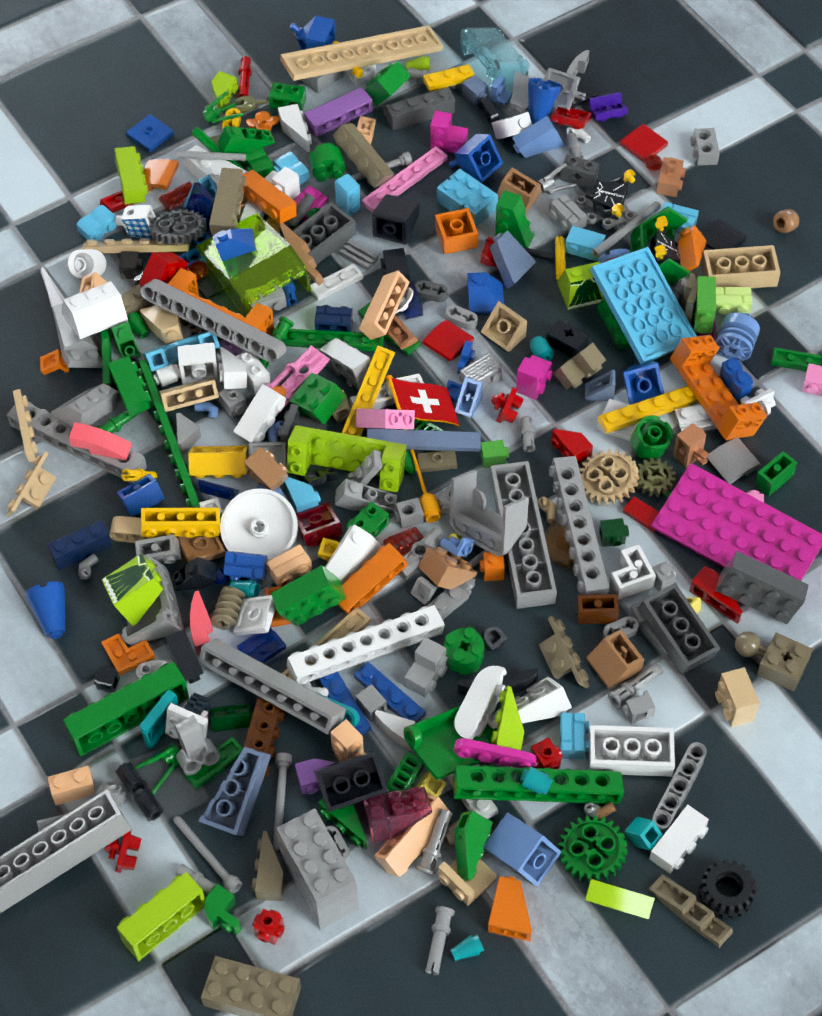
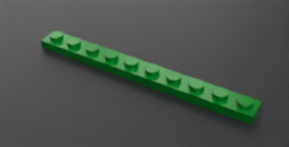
(170, 441)

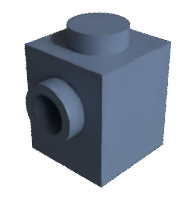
(474, 89)

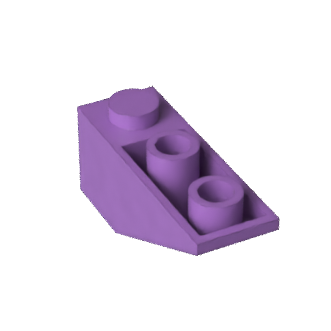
(306, 775)

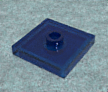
(201, 201)

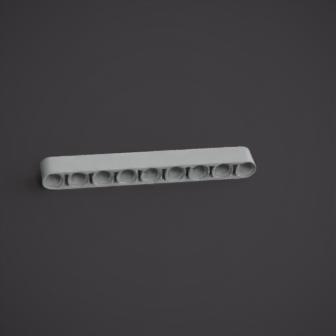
(213, 320)

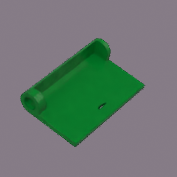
(435, 742)

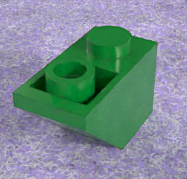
(124, 340)

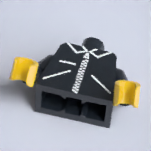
(611, 195)
(662, 245)

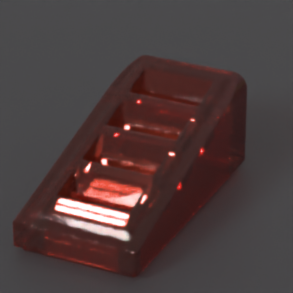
(395, 539)

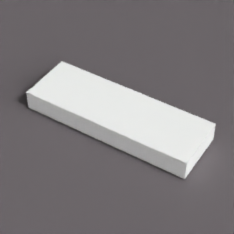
(336, 282)

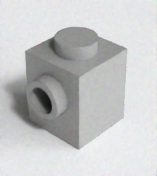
(232, 401)

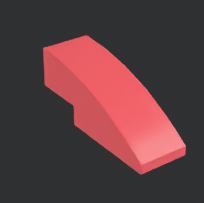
(99, 441)
(199, 623)

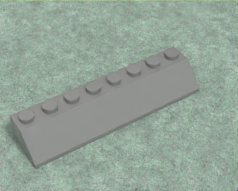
(60, 847)

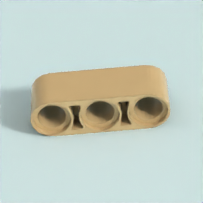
(126, 529)

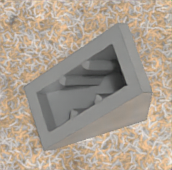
(187, 433)

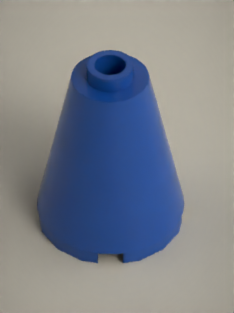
(541, 98)
(49, 607)

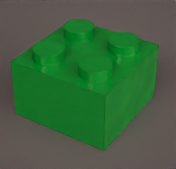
(386, 82)
(318, 398)

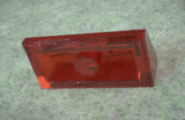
(176, 196)

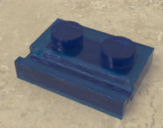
(262, 646)

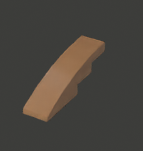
(302, 251)

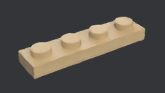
(26, 431)

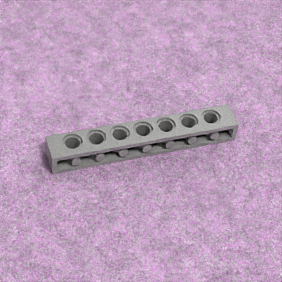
(57, 435)
(568, 468)

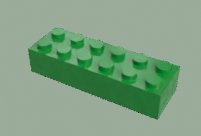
(123, 709)

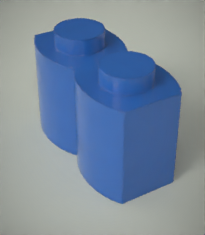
(736, 379)

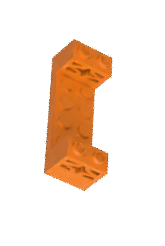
(259, 317)
(693, 361)

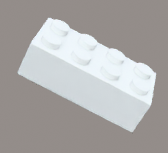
(632, 750)

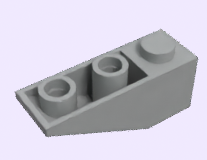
(356, 495)

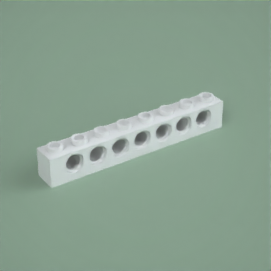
(303, 673)

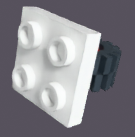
(196, 706)

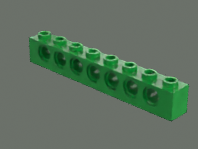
(507, 789)

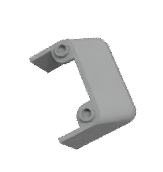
(473, 520)

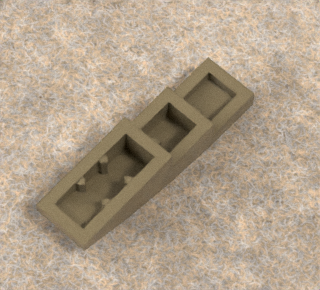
(690, 910)

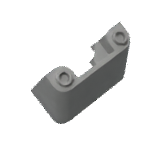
(162, 616)

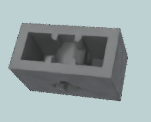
(580, 171)

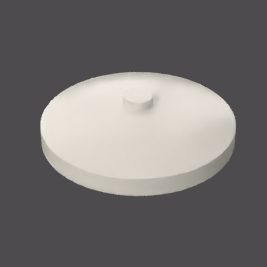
(259, 523)

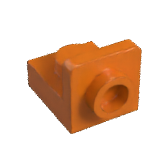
(53, 362)

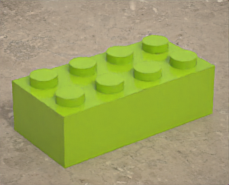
(161, 916)

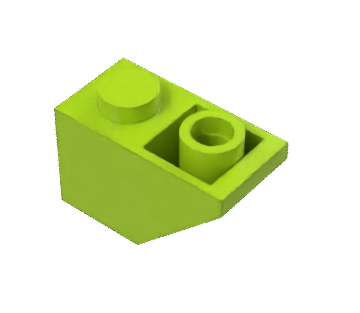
(220, 84)

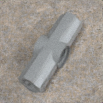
(432, 540)

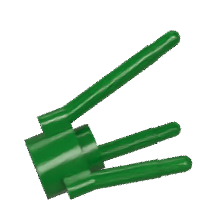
(212, 113)
(168, 756)

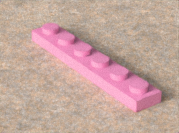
(406, 177)

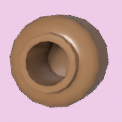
(786, 221)

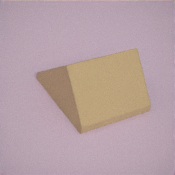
(505, 327)

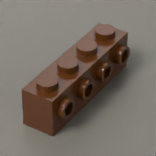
(264, 728)

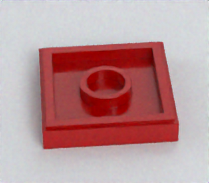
(643, 142)

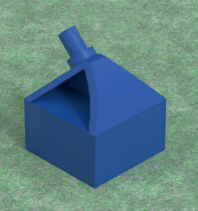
(316, 33)
(478, 157)

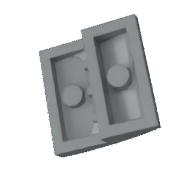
(733, 460)

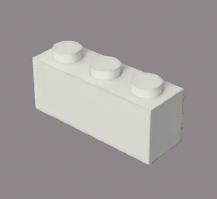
(260, 414)
(679, 839)

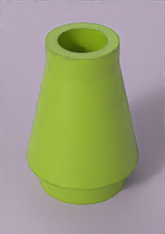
(420, 63)

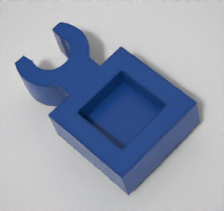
(466, 356)

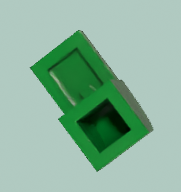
(217, 910)

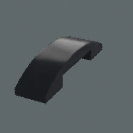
(524, 680)

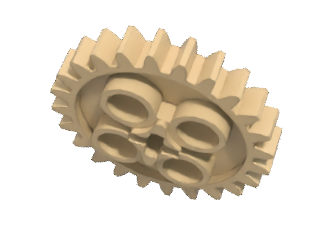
(619, 467)

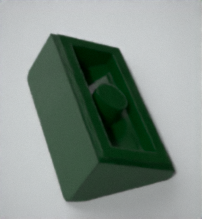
(231, 717)

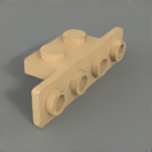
(35, 487)

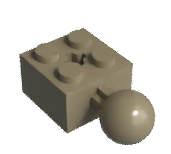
(781, 662)

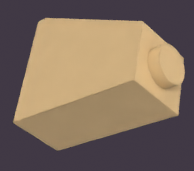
(162, 323)

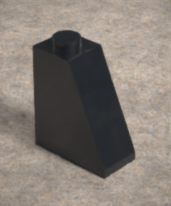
(183, 656)

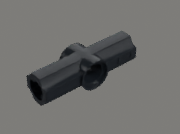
(145, 801)

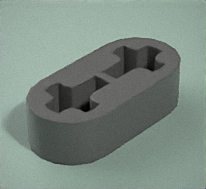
(431, 291)

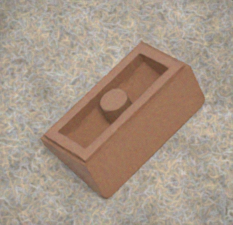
(401, 334)

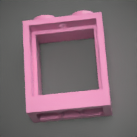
(385, 418)

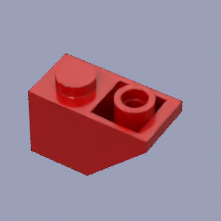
(572, 444)

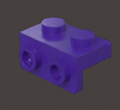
(607, 106)

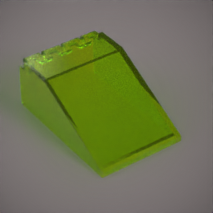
(258, 270)

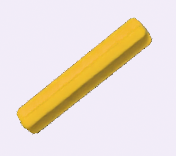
(560, 256)

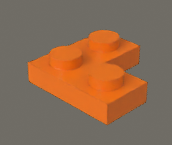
(125, 658)

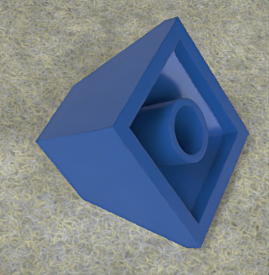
(234, 242)
(483, 292)
(643, 382)

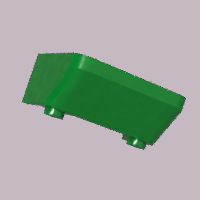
(641, 234)

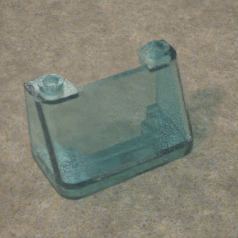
(493, 52)

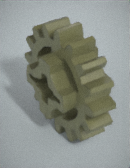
(654, 477)

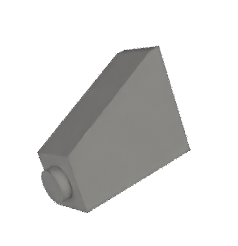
(519, 100)

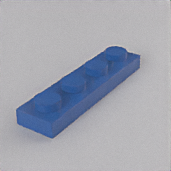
(339, 692)
(396, 699)

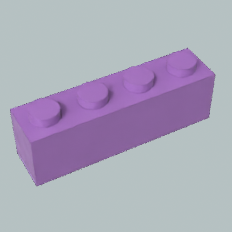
(338, 112)

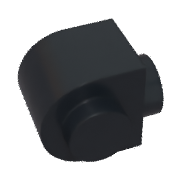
(493, 638)
(107, 679)

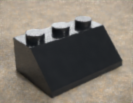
(350, 780)

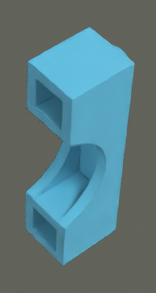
(168, 353)

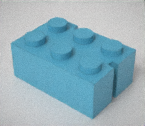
(465, 190)

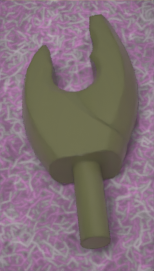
(247, 103)

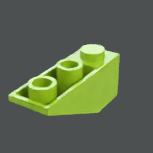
(509, 727)

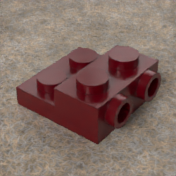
(318, 523)

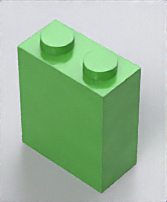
(705, 304)

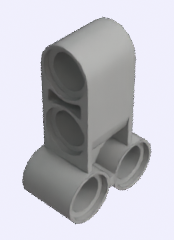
(195, 748)

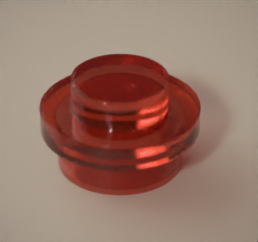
(653, 162)

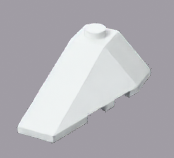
(352, 552)
(542, 701)

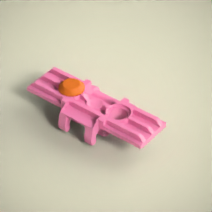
(312, 359)

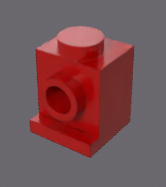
(486, 254)

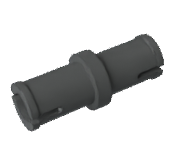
(302, 209)

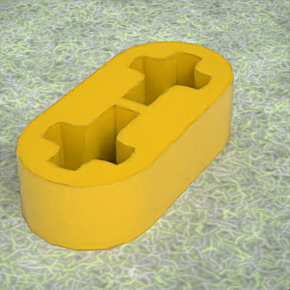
(235, 122)

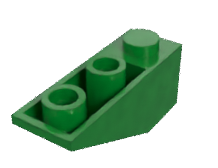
(244, 139)
(346, 822)
(469, 841)

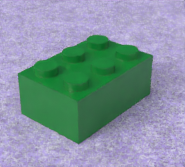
(308, 595)

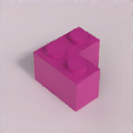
(444, 135)
(532, 376)

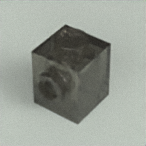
(129, 264)

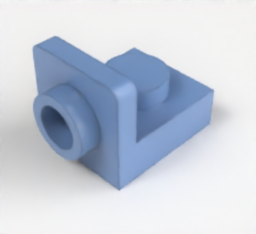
(498, 92)
(458, 547)

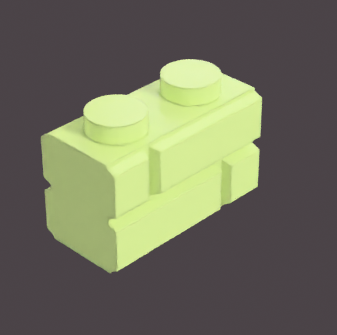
(733, 300)

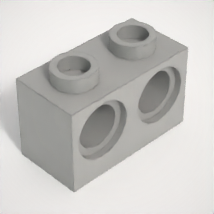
(705, 146)

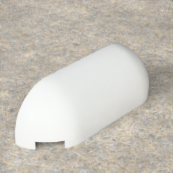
(480, 702)

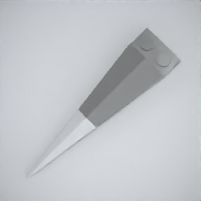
(75, 351)

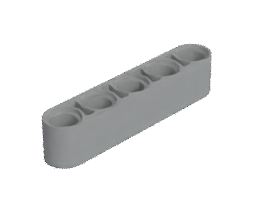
(681, 780)

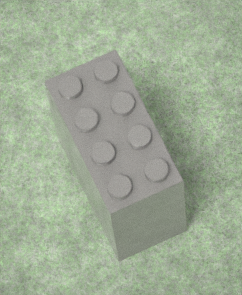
(317, 868)

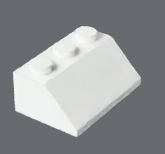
(94, 310)

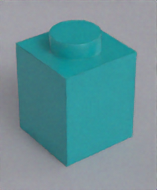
(643, 833)

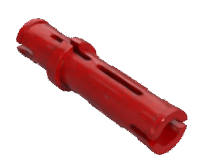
(245, 73)

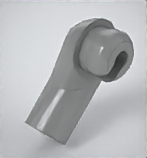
(84, 569)

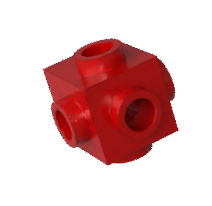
(547, 754)
(271, 932)

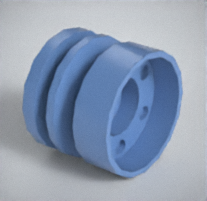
(737, 336)

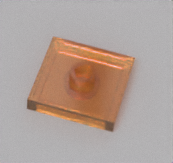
(557, 546)

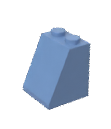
(522, 849)

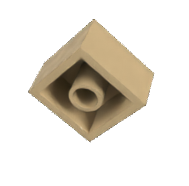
(737, 697)

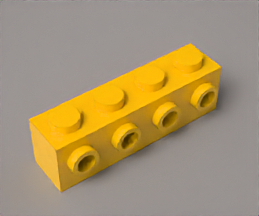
(180, 522)

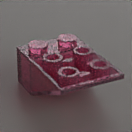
(395, 812)

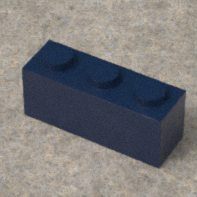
(79, 545)

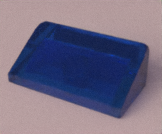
(415, 306)
(217, 490)

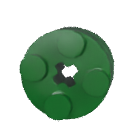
(327, 162)
(651, 437)
(464, 650)

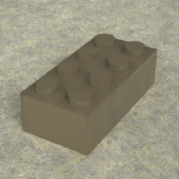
(249, 990)

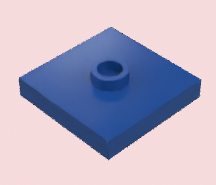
(149, 133)

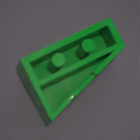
(129, 385)

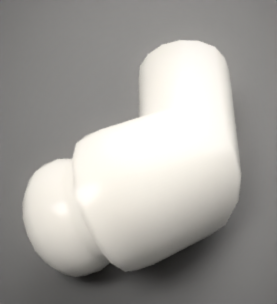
(580, 134)

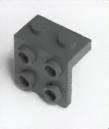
(292, 419)

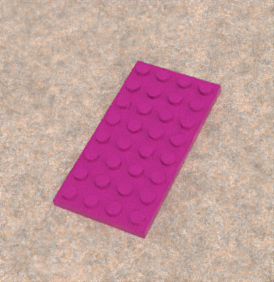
(722, 519)

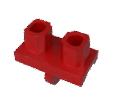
(505, 403)
(124, 861)

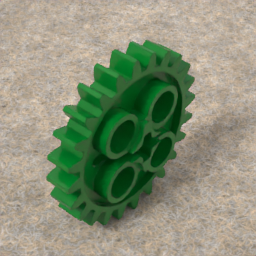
(604, 835)

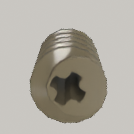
(227, 607)

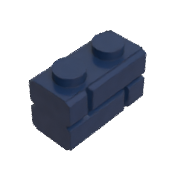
(333, 318)

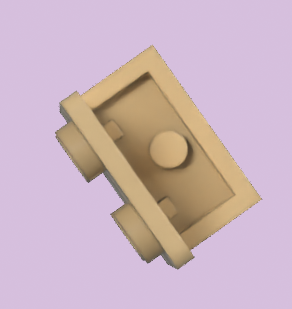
(468, 890)

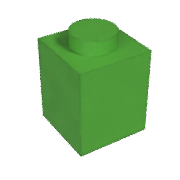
(493, 453)

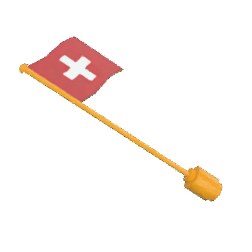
(430, 404)

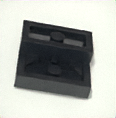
(723, 236)

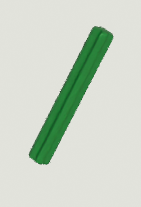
(209, 143)

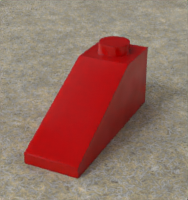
(704, 587)

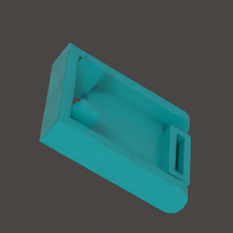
(154, 724)

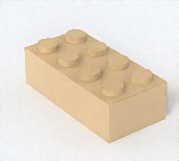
(742, 266)

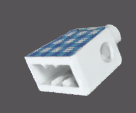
(136, 220)

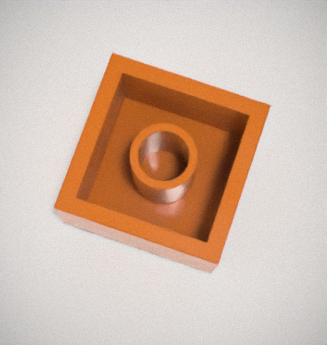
(456, 231)

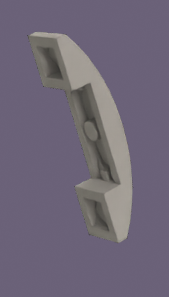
(579, 63)

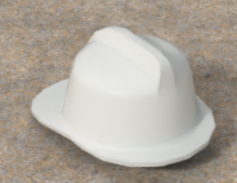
(86, 262)

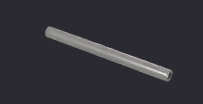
(618, 235)

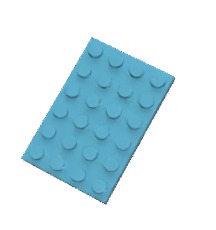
(643, 304)

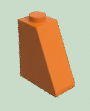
(509, 910)

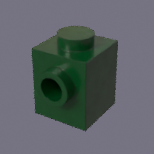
(613, 532)

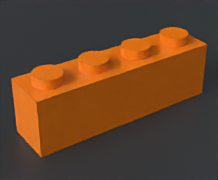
(269, 198)
(372, 577)

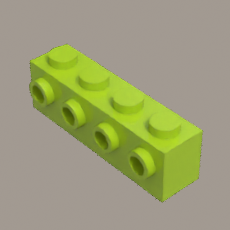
(131, 175)

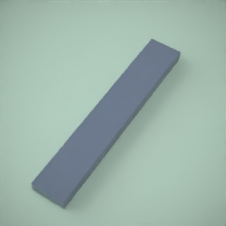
(430, 439)

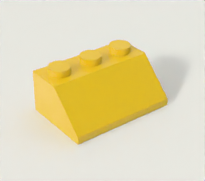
(218, 461)

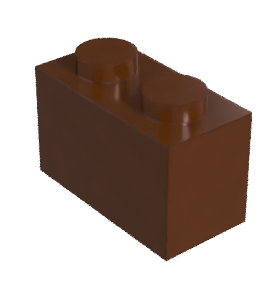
(597, 609)

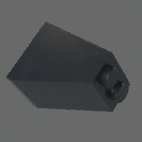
(395, 218)

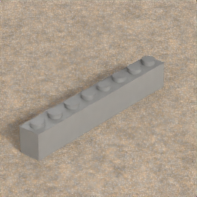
(272, 686)

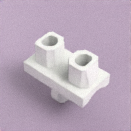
(763, 397)

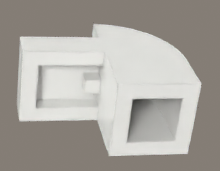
(511, 125)

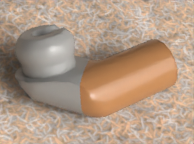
(593, 809)

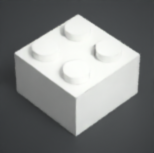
(198, 362)

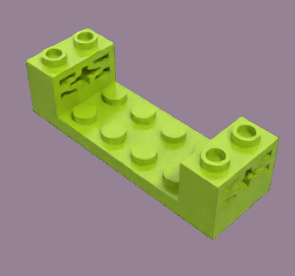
(345, 453)

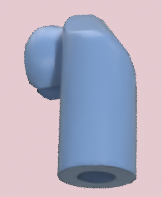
(207, 406)

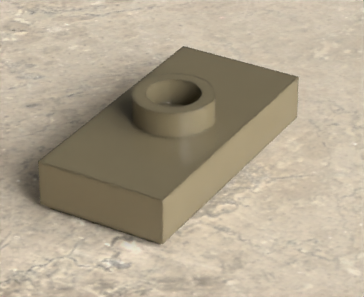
(437, 461)

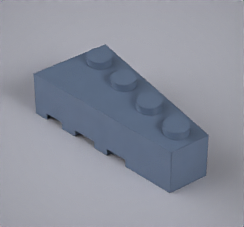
(237, 794)

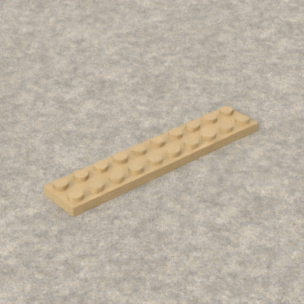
(361, 52)

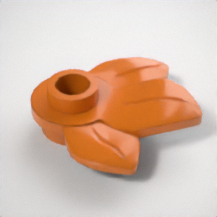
(262, 121)

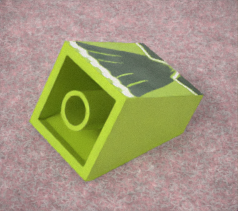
(579, 286)
(134, 587)

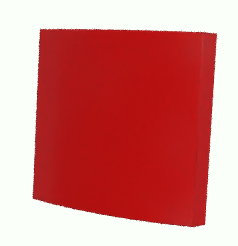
(447, 340)

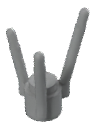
(548, 182)

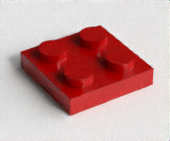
(574, 117)

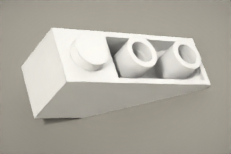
(292, 125)
(231, 370)

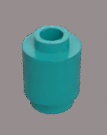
(541, 348)
(536, 781)

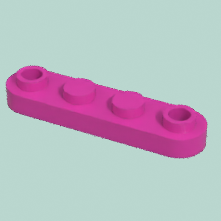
(493, 753)

